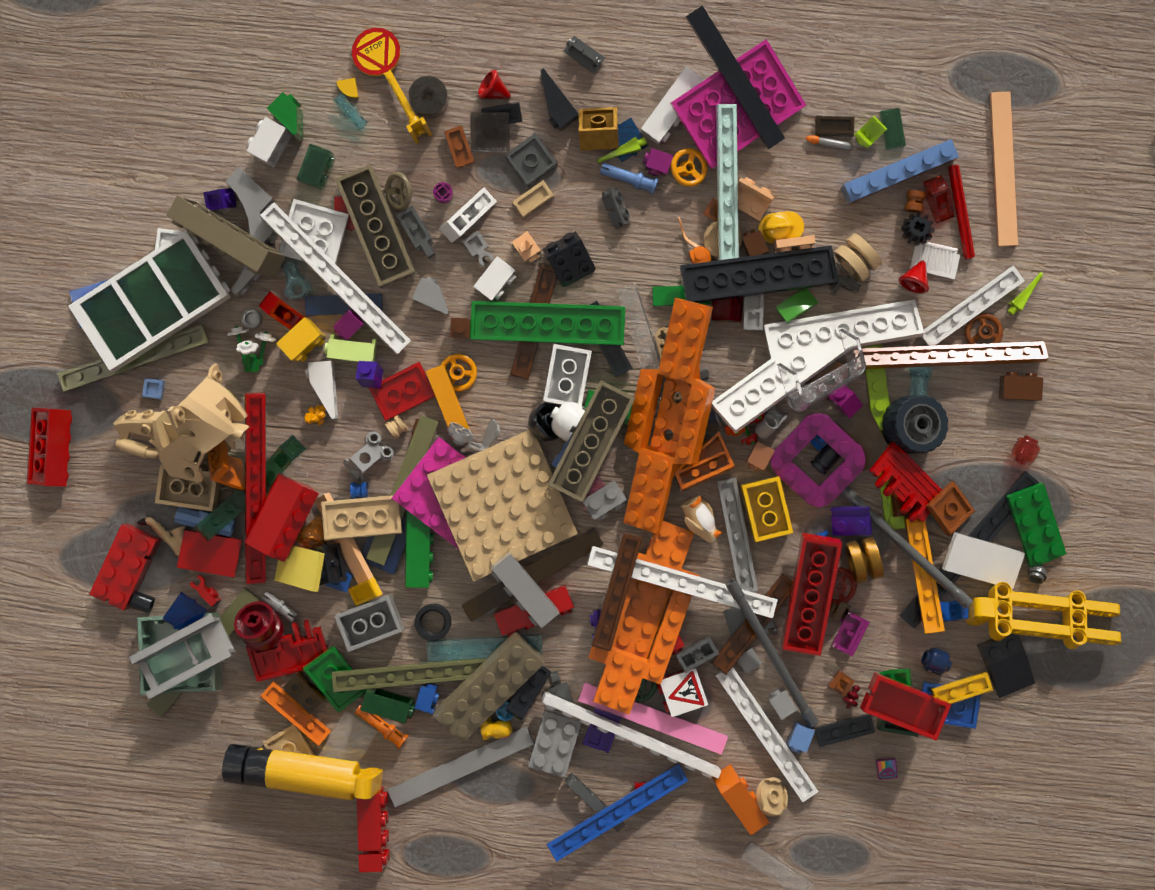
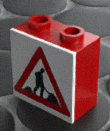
(682, 692)

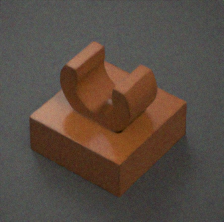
(841, 683)

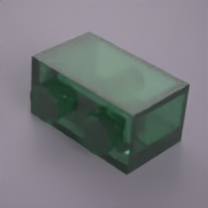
(315, 167)

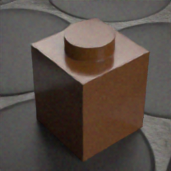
(754, 243)
(460, 328)

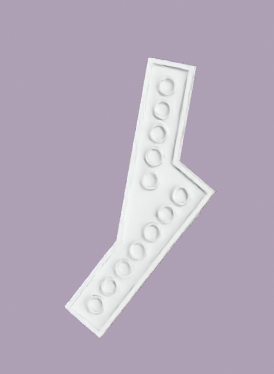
(807, 349)

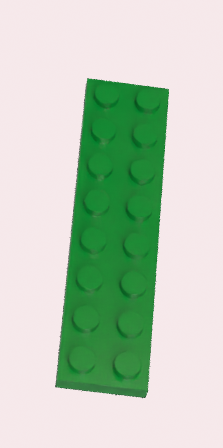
(547, 323)

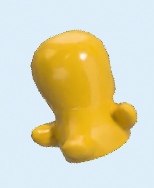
(496, 729)

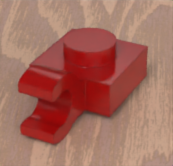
(210, 595)

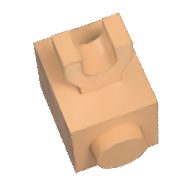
(527, 248)

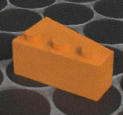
(713, 462)
(741, 799)

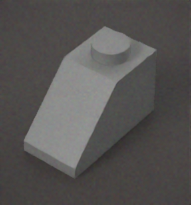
(431, 295)

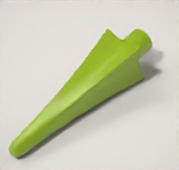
(631, 146)
(1019, 301)

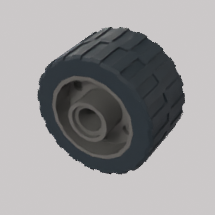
(915, 424)

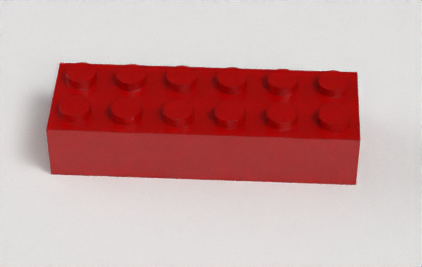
(811, 594)

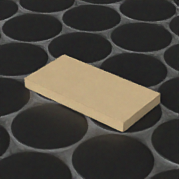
(361, 517)

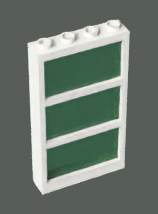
(150, 301)

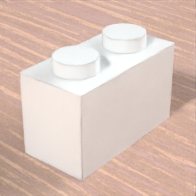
(495, 279)

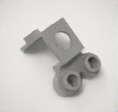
(464, 436)
(374, 450)

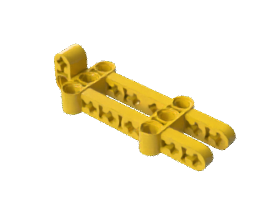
(985, 610)

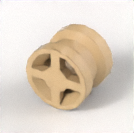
(396, 427)

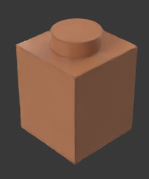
(759, 456)

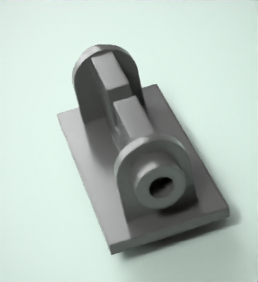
(583, 54)
(614, 199)

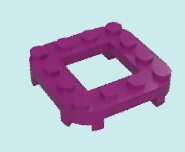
(834, 436)

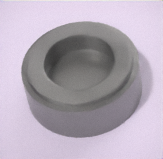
(251, 318)

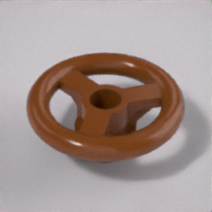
(990, 330)

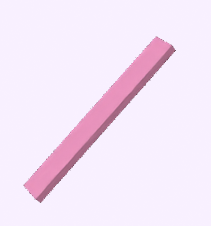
(662, 722)

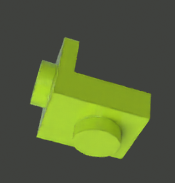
(870, 132)

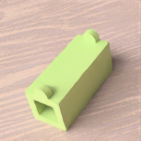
(350, 350)

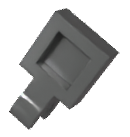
(560, 689)

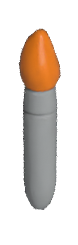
(828, 142)

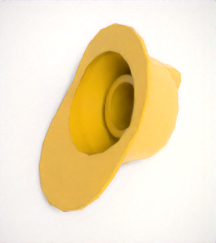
(781, 226)

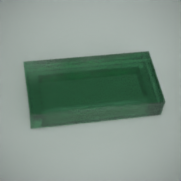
(894, 134)

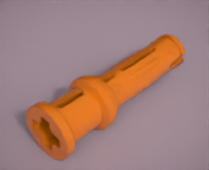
(389, 731)

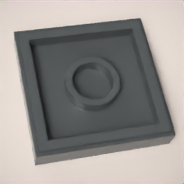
(531, 160)

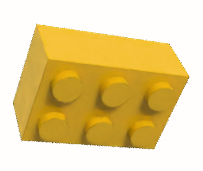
(766, 508)

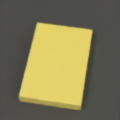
(301, 568)

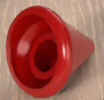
(493, 87)
(915, 279)

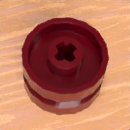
(258, 626)

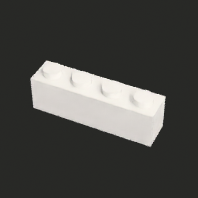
(664, 116)

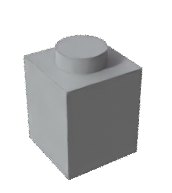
(782, 702)

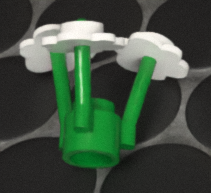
(250, 361)

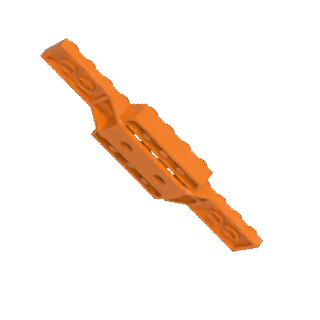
(686, 419)

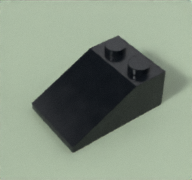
(1006, 664)

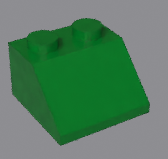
(287, 111)

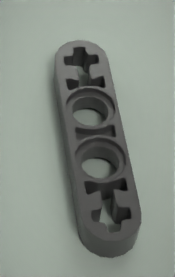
(588, 796)

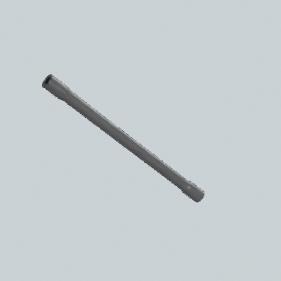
(738, 595)
(961, 597)

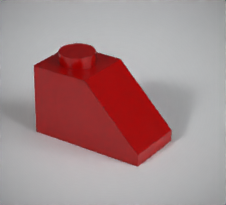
(280, 310)

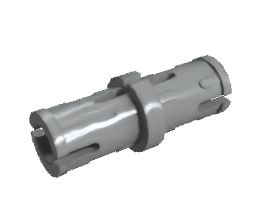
(279, 606)

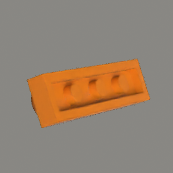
(295, 713)

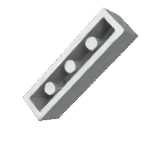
(525, 590)

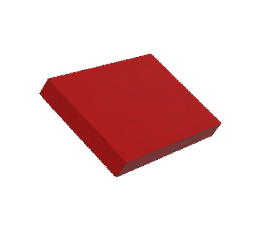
(403, 391)
(214, 557)

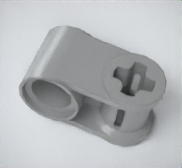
(771, 421)

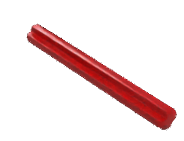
(961, 211)

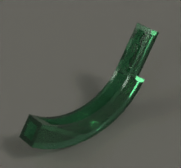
(235, 504)

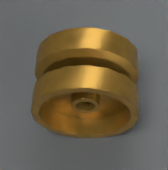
(864, 560)

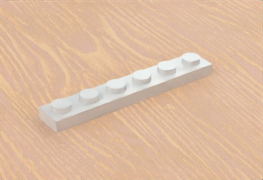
(972, 306)

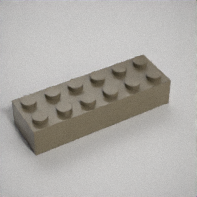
(375, 226)
(225, 236)
(591, 441)
(489, 686)

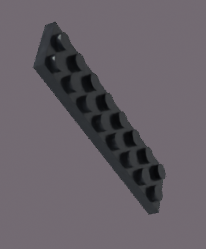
(759, 274)

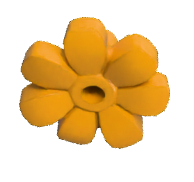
(315, 415)

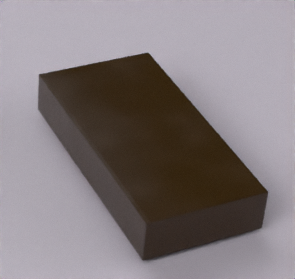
(834, 126)

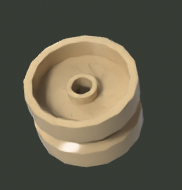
(857, 257)

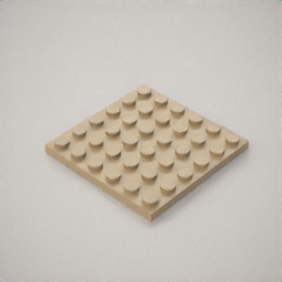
(501, 503)

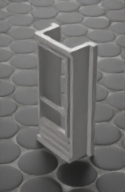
(214, 638)

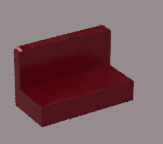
(727, 310)

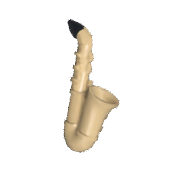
(173, 542)

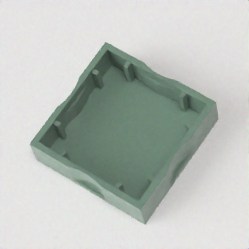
(176, 659)

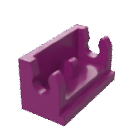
(850, 633)

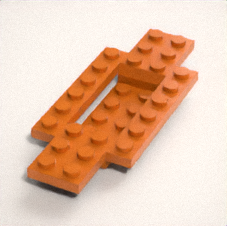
(639, 622)

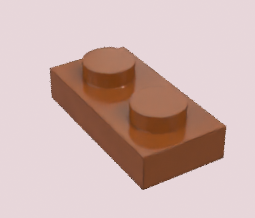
(459, 147)

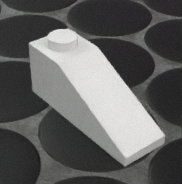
(467, 215)
(323, 381)

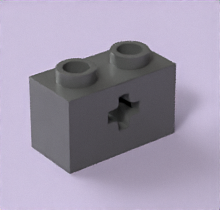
(697, 653)

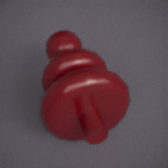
(852, 696)

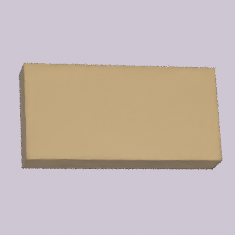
(533, 199)

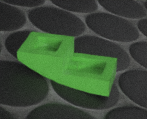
(796, 305)

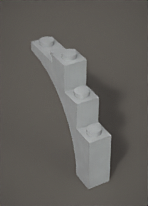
(255, 202)

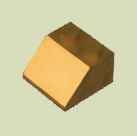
(598, 128)

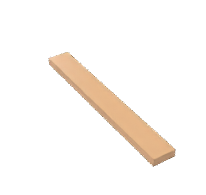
(1003, 169)

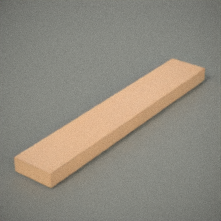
(350, 551)

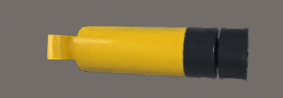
(299, 773)

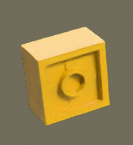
(301, 340)

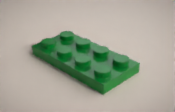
(1036, 525)

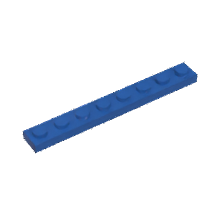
(617, 812)

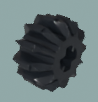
(916, 235)

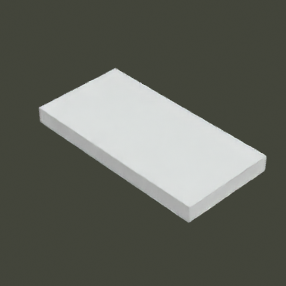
(983, 560)

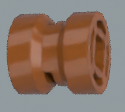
(915, 201)

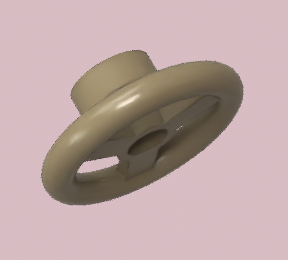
(403, 190)

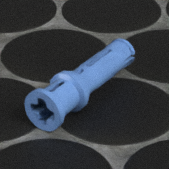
(637, 180)

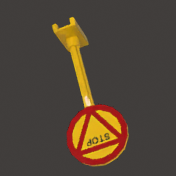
(377, 54)

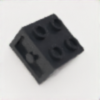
(333, 565)

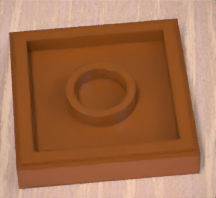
(950, 508)

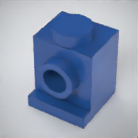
(427, 697)

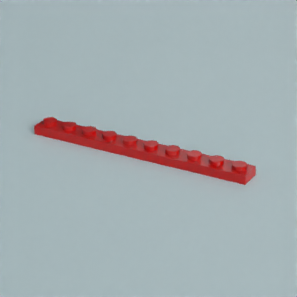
(254, 480)

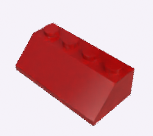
(49, 447)
(281, 517)

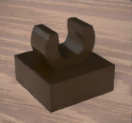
(839, 611)

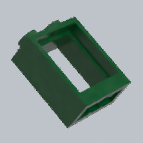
(388, 705)

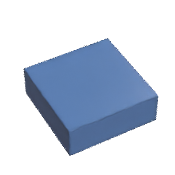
(153, 388)

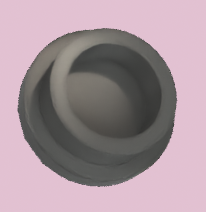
(1037, 574)

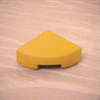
(348, 87)

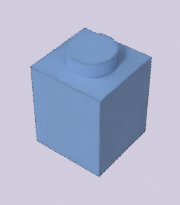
(800, 737)

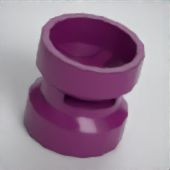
(443, 192)

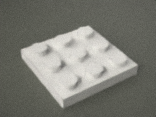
(321, 225)

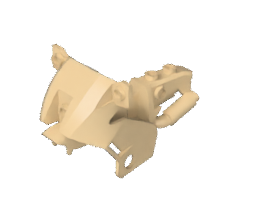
(193, 426)

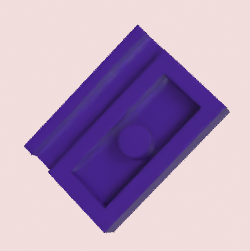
(851, 520)
(598, 739)

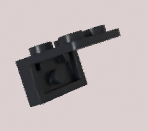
(569, 259)

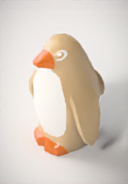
(700, 519)

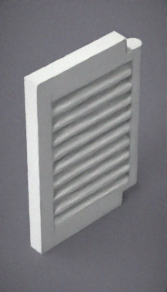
(939, 259)

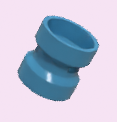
(502, 714)

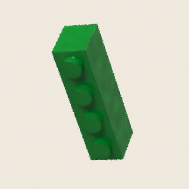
(417, 553)

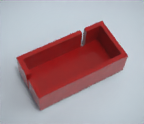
(125, 566)
(905, 706)
(373, 832)

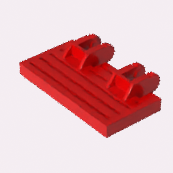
(906, 482)
(288, 655)

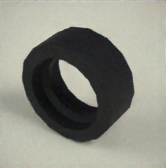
(433, 636)

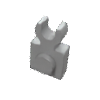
(476, 246)

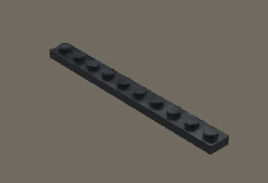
(985, 531)

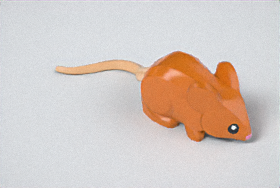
(698, 254)

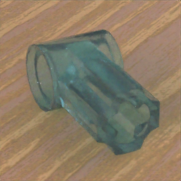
(919, 380)

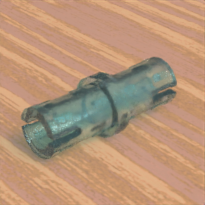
(350, 111)

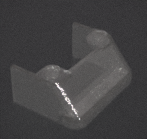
(804, 397)

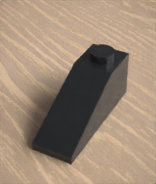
(559, 108)

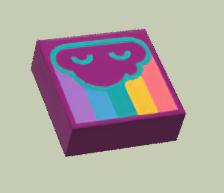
(886, 768)

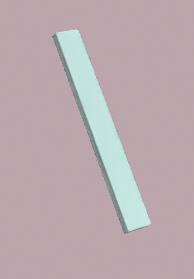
(727, 181)

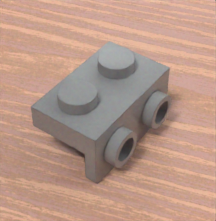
(605, 500)

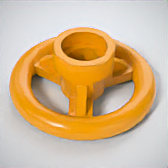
(681, 169)
(472, 374)

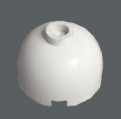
(566, 419)

